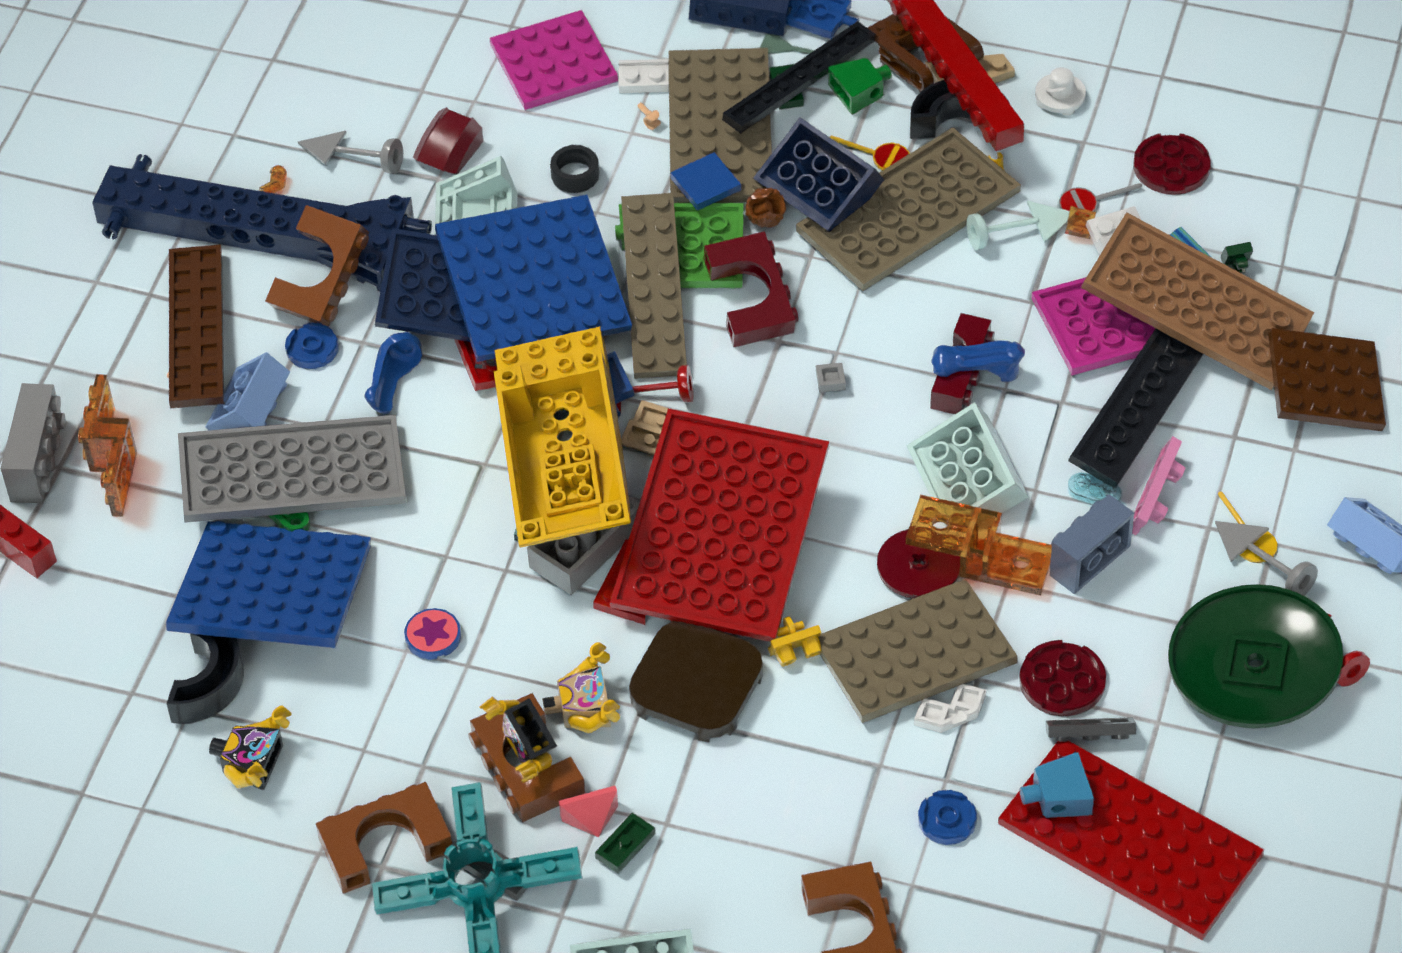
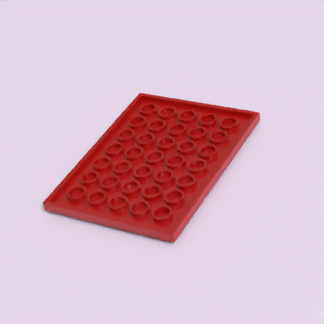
(720, 525)

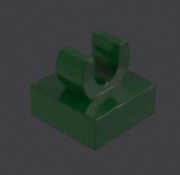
(1237, 256)

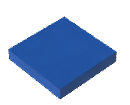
(705, 181)

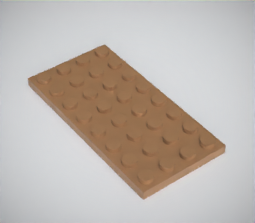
(1193, 298)

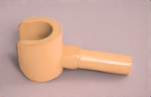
(651, 120)

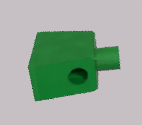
(858, 83)

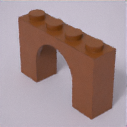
(321, 301)
(535, 795)
(408, 808)
(857, 890)

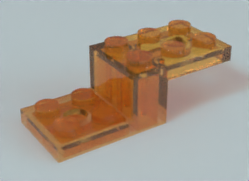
(108, 445)
(978, 541)

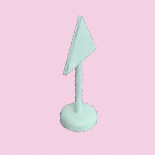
(1046, 217)

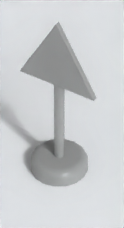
(325, 146)
(1241, 536)

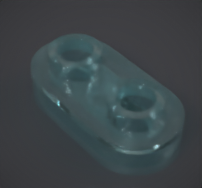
(1091, 490)

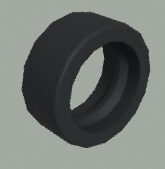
(578, 182)

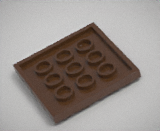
(1326, 379)

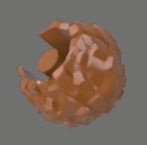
(765, 207)

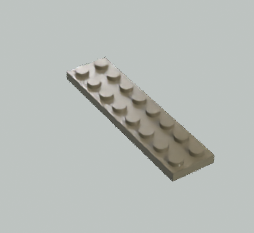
(653, 285)

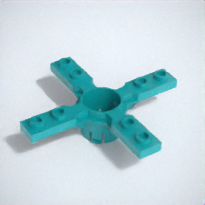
(476, 898)

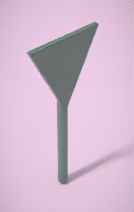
(778, 45)

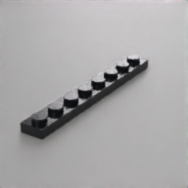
(798, 77)

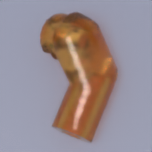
(277, 180)

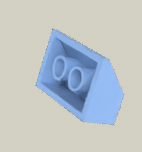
(250, 394)
(1370, 531)

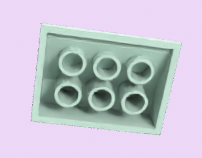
(968, 463)

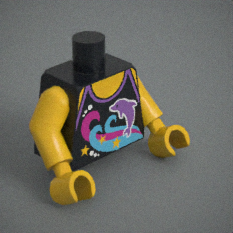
(525, 734)
(252, 750)

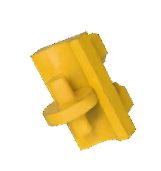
(784, 646)

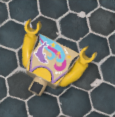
(584, 696)

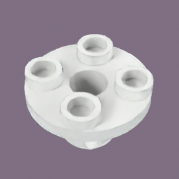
(1060, 92)

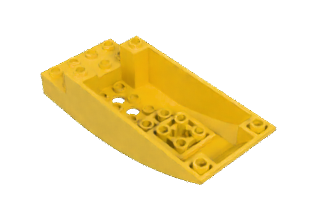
(554, 483)

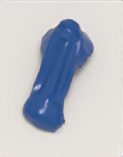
(996, 356)
(395, 358)

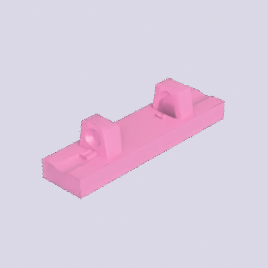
(1164, 468)

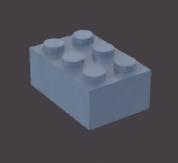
(1091, 543)

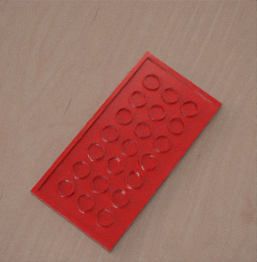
(1141, 845)

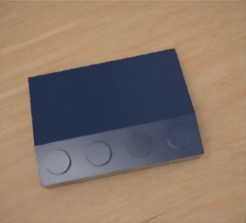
(818, 175)

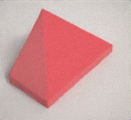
(590, 810)

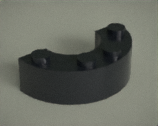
(932, 108)
(213, 687)

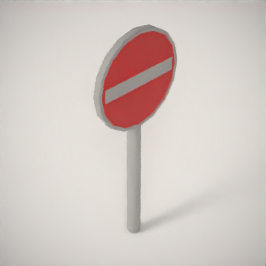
(1085, 199)

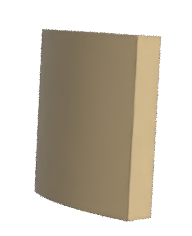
(645, 428)

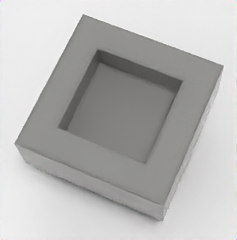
(830, 377)

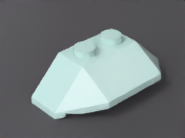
(654, 942)

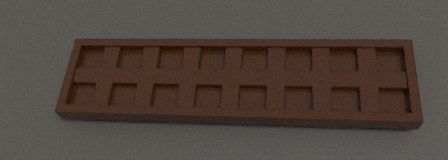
(196, 327)

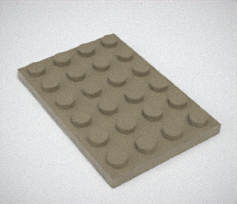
(915, 650)

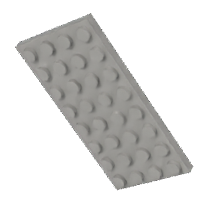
(290, 468)

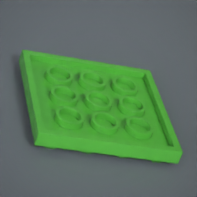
(704, 227)

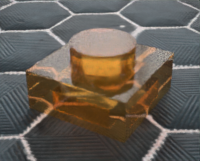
(1077, 222)

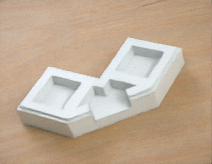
(943, 717)

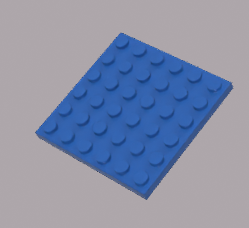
(531, 274)
(269, 584)

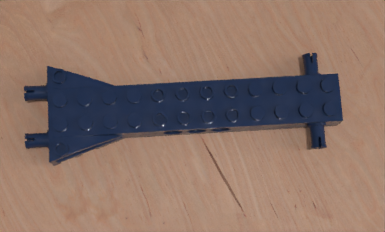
(243, 216)

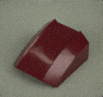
(449, 141)

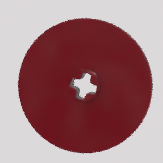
(900, 574)

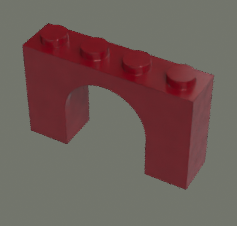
(754, 257)

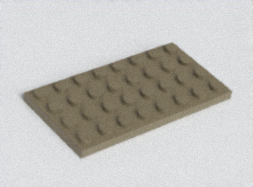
(700, 91)
(913, 209)

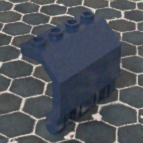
(751, 15)

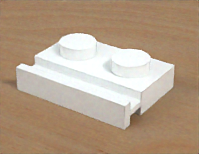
(643, 76)

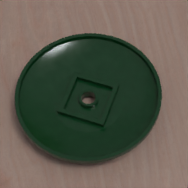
(1250, 623)

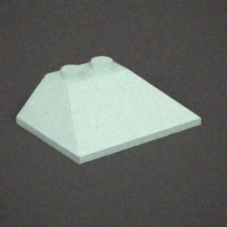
(475, 192)

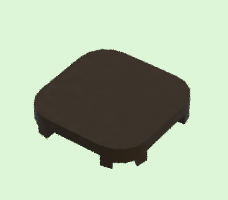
(696, 679)

